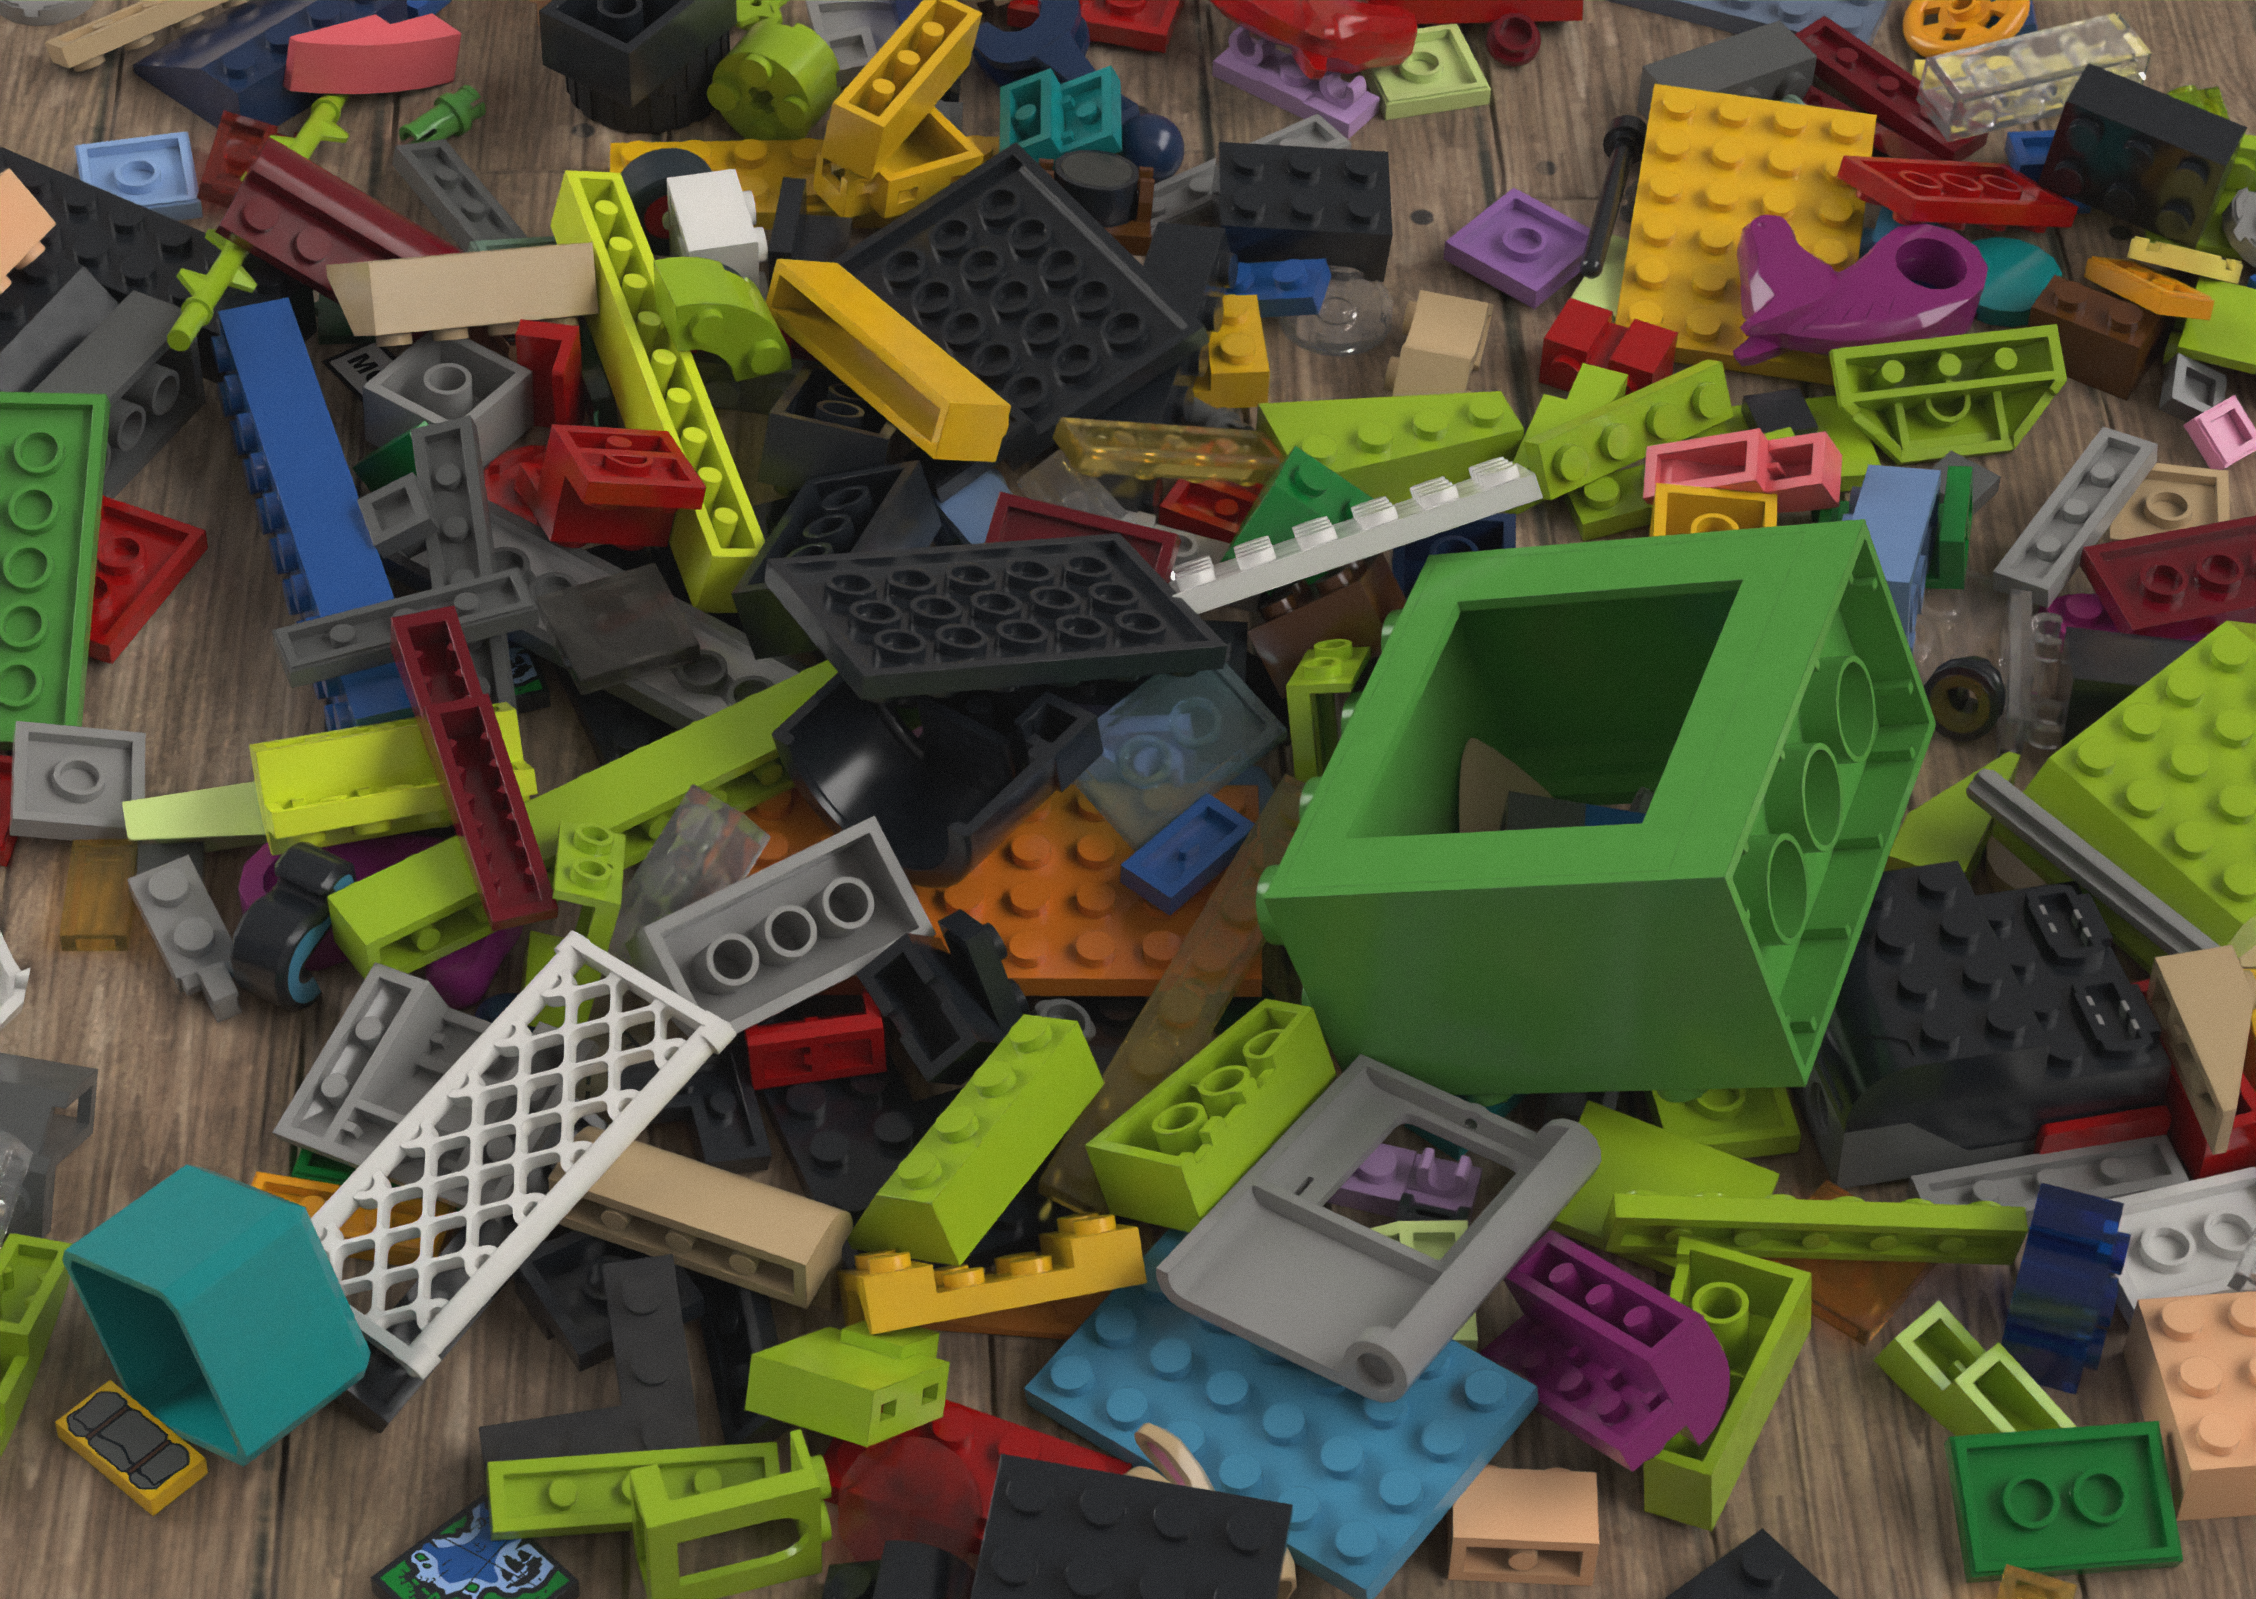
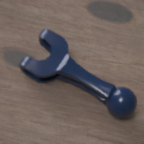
(1060, 42)

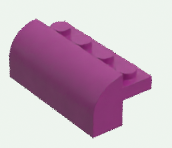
(1610, 1353)

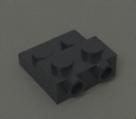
(567, 1297)

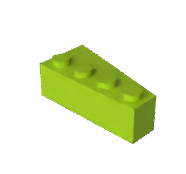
(1396, 440)
(1213, 1117)
(1761, 1323)

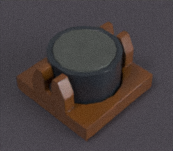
(1110, 192)

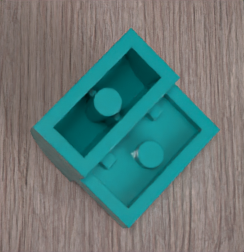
(1063, 117)

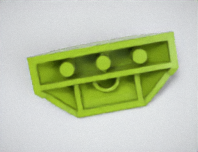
(1950, 391)

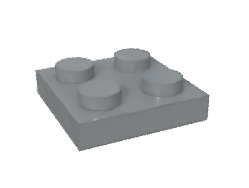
(74, 780)

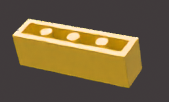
(900, 85)

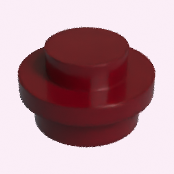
(1513, 40)

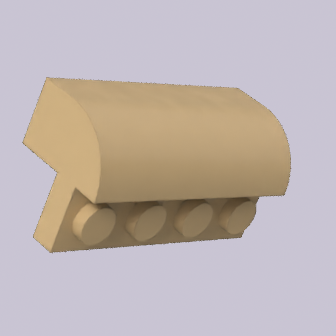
(715, 1223)

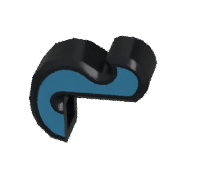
(287, 927)

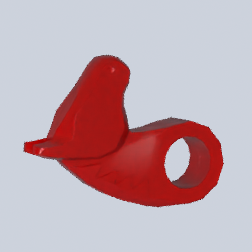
(1329, 33)

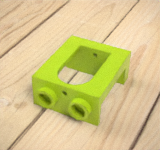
(1310, 692)
(588, 874)
(665, 1523)

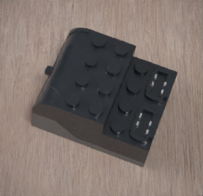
(1974, 1029)

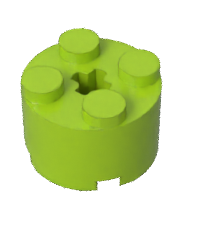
(775, 82)

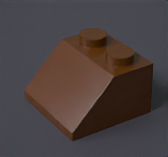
(2101, 337)

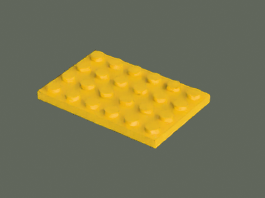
(1703, 178)

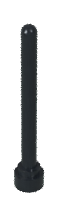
(1624, 146)

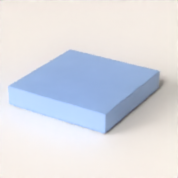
(146, 171)

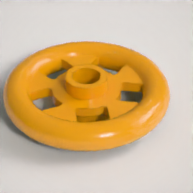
(1963, 21)

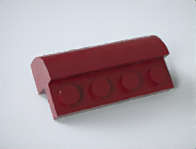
(310, 219)

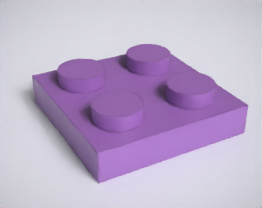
(1520, 248)

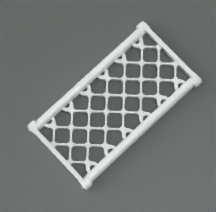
(533, 1212)

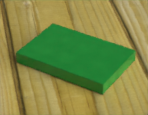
(2063, 1501)

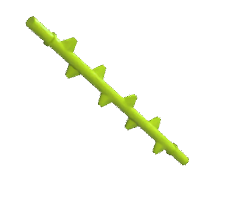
(228, 267)

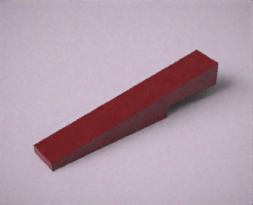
(472, 767)

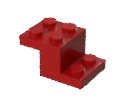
(609, 486)

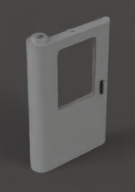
(1339, 1292)

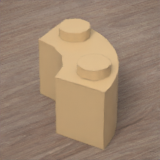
(1441, 345)

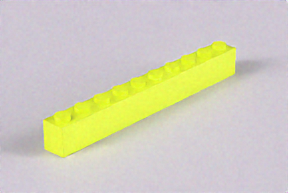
(659, 385)

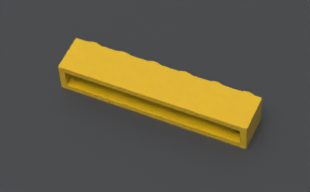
(888, 361)

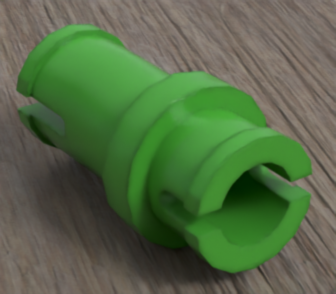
(448, 117)

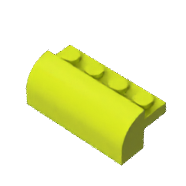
(360, 782)

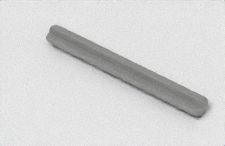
(2085, 865)

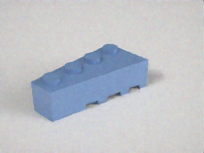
(1903, 524)

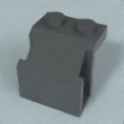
(27, 1106)

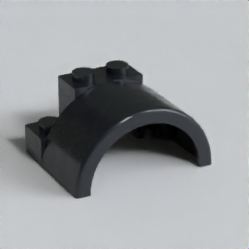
(950, 791)

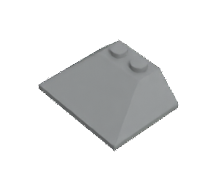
(386, 1059)

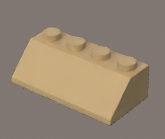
(465, 291)

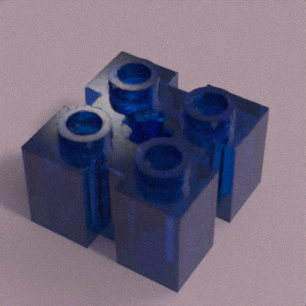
(2066, 1286)

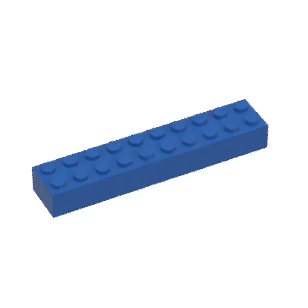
(304, 494)

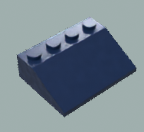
(242, 57)

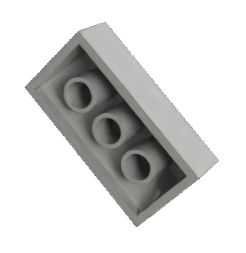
(784, 929)

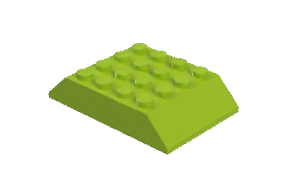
(2168, 793)

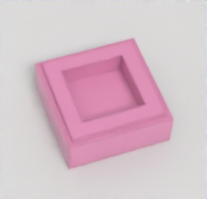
(2223, 434)

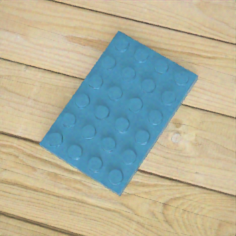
(1357, 1470)

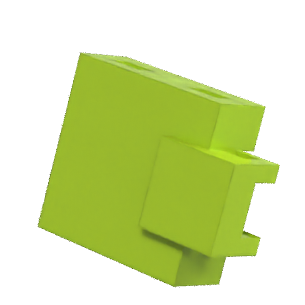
(844, 1376)

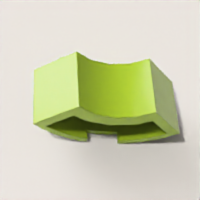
(720, 315)

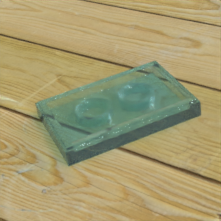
(1173, 747)

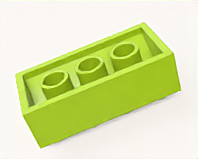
(984, 1144)

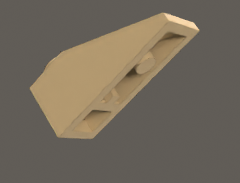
(2205, 1022)

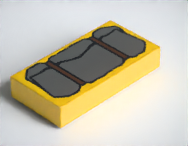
(131, 1447)

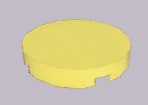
(2185, 259)

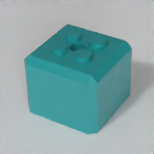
(219, 1311)

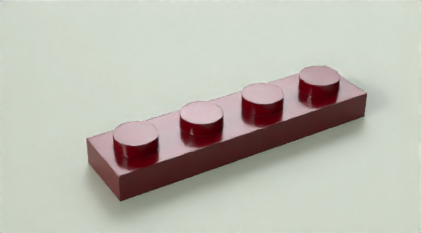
(1879, 88)

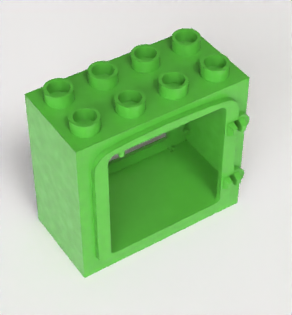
(1667, 954)

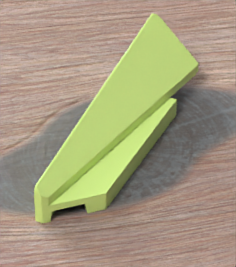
(217, 815)

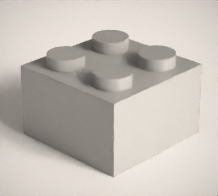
(448, 382)

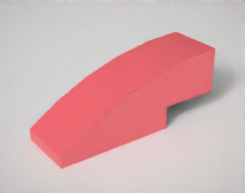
(373, 56)
(1797, 468)

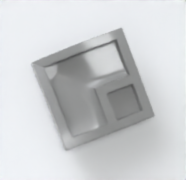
(852, 31)

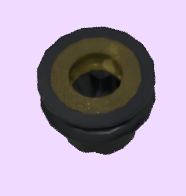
(1949, 697)

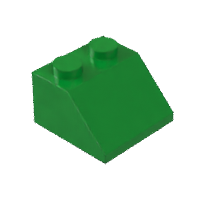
(1293, 495)

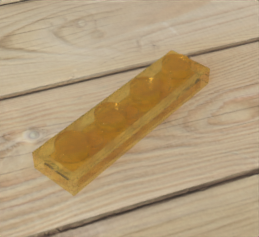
(1167, 451)

